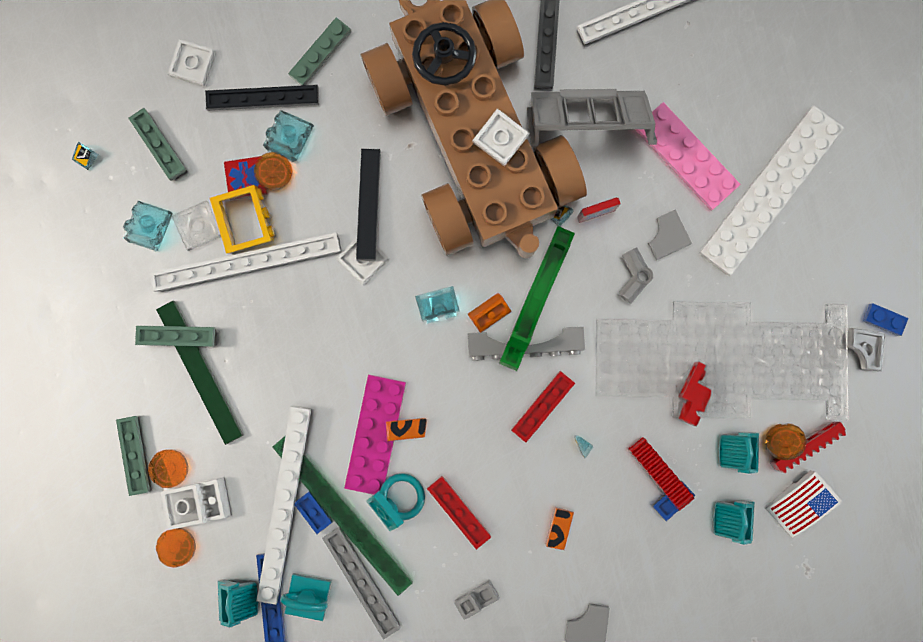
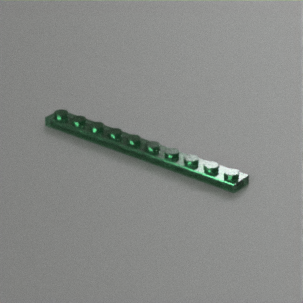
(350, 524)

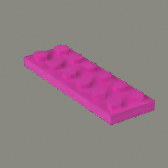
(371, 449)

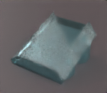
(287, 135)
(147, 225)

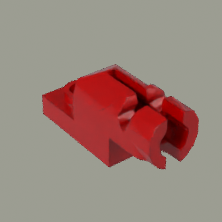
(695, 395)

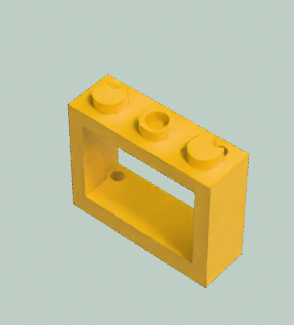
(223, 224)

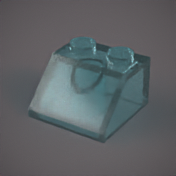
(437, 304)

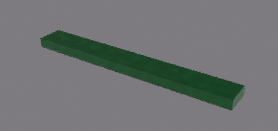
(202, 378)

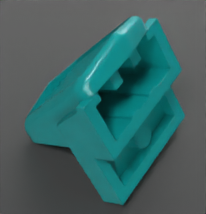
(740, 452)
(734, 521)
(236, 602)

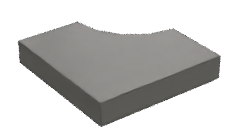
(670, 236)
(868, 347)
(590, 627)

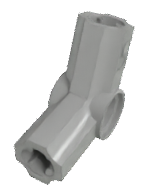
(636, 265)

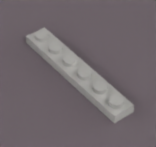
(361, 583)

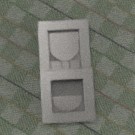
(476, 600)

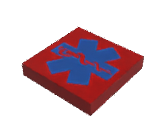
(241, 175)
(598, 209)

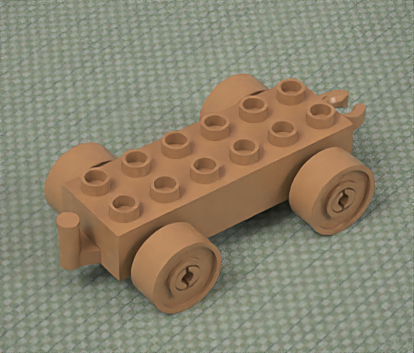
(494, 197)

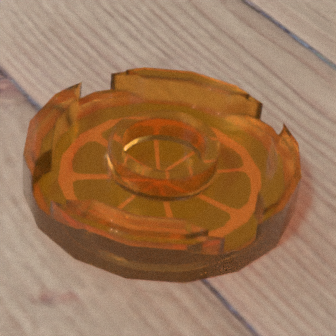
(272, 171)
(785, 441)
(168, 468)
(175, 547)

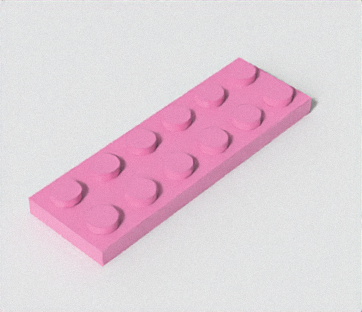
(690, 158)

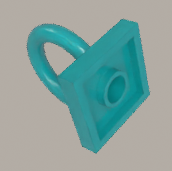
(387, 509)
(307, 597)

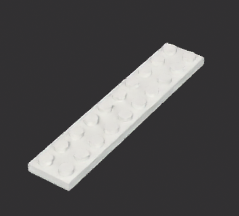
(771, 190)

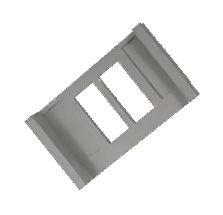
(550, 112)

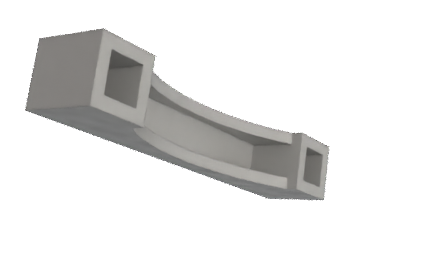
(570, 340)

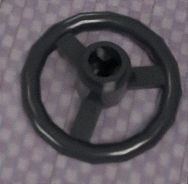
(444, 53)

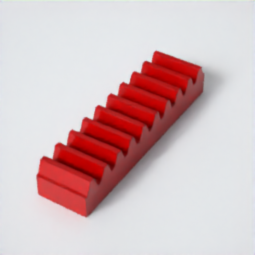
(543, 406)
(813, 443)
(661, 473)
(459, 512)

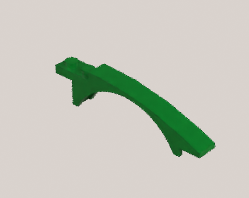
(536, 298)

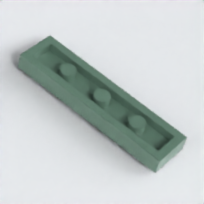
(319, 52)
(157, 144)
(175, 336)
(133, 455)

